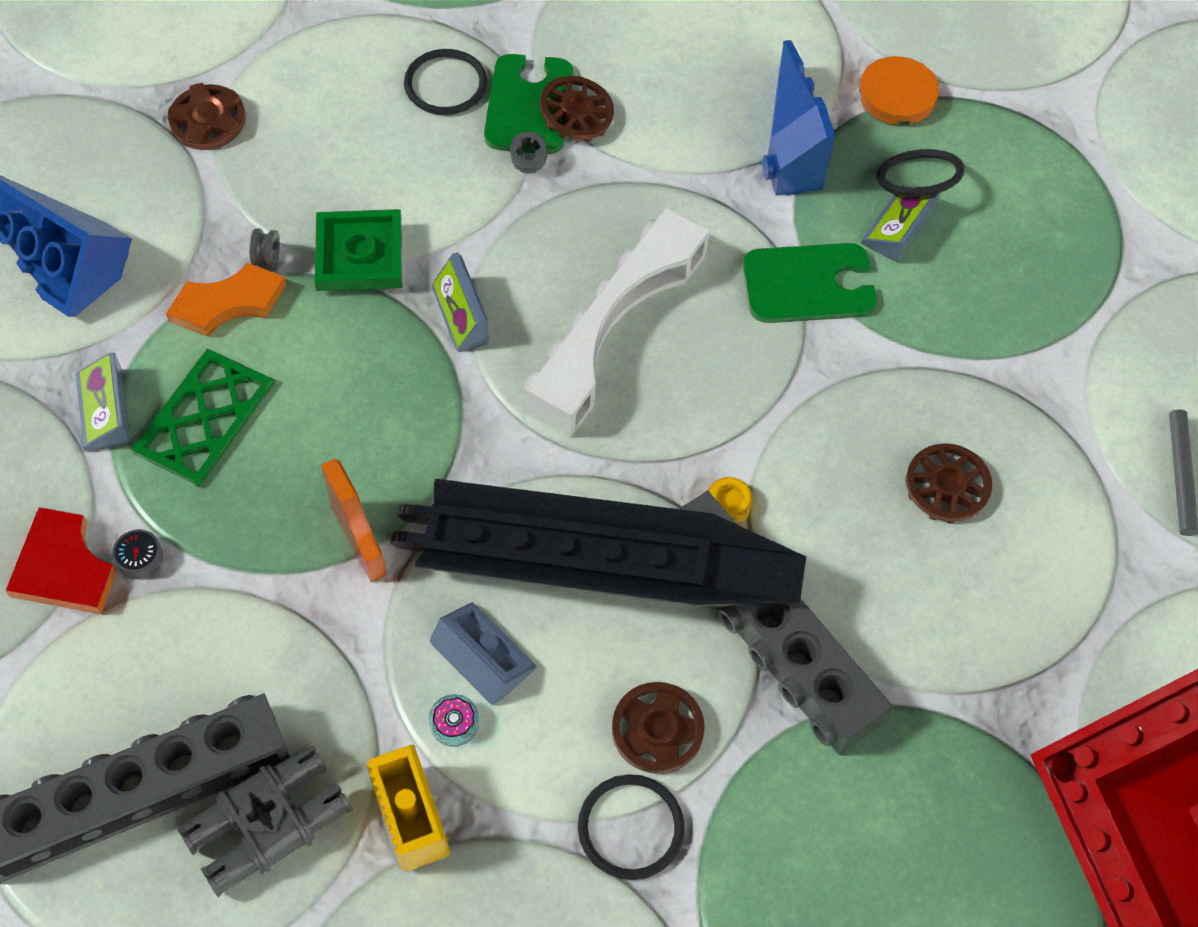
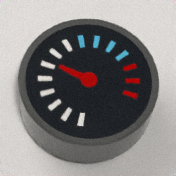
(137, 554)

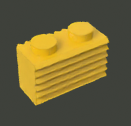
(408, 808)

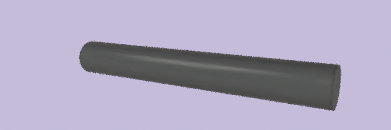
(1183, 473)

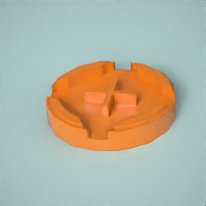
(898, 90)

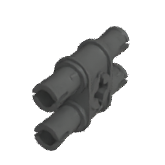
(259, 845)

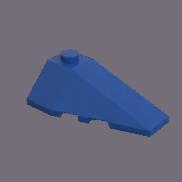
(799, 131)
(61, 247)

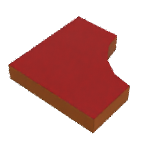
(352, 519)
(59, 567)

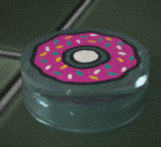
(454, 720)

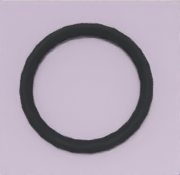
(448, 53)
(920, 191)
(623, 873)

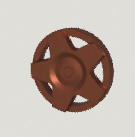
(206, 111)
(658, 728)

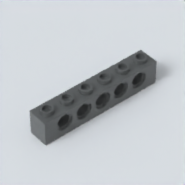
(830, 666)
(156, 795)

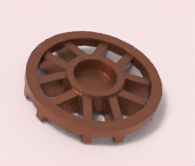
(576, 108)
(948, 482)

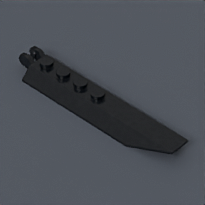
(599, 547)

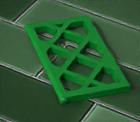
(189, 387)

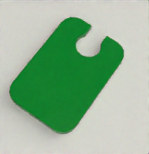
(515, 103)
(801, 283)

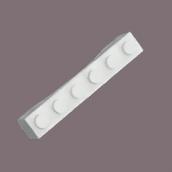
(663, 259)

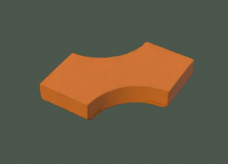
(208, 305)

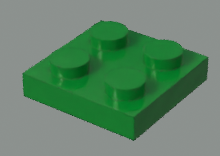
(358, 250)

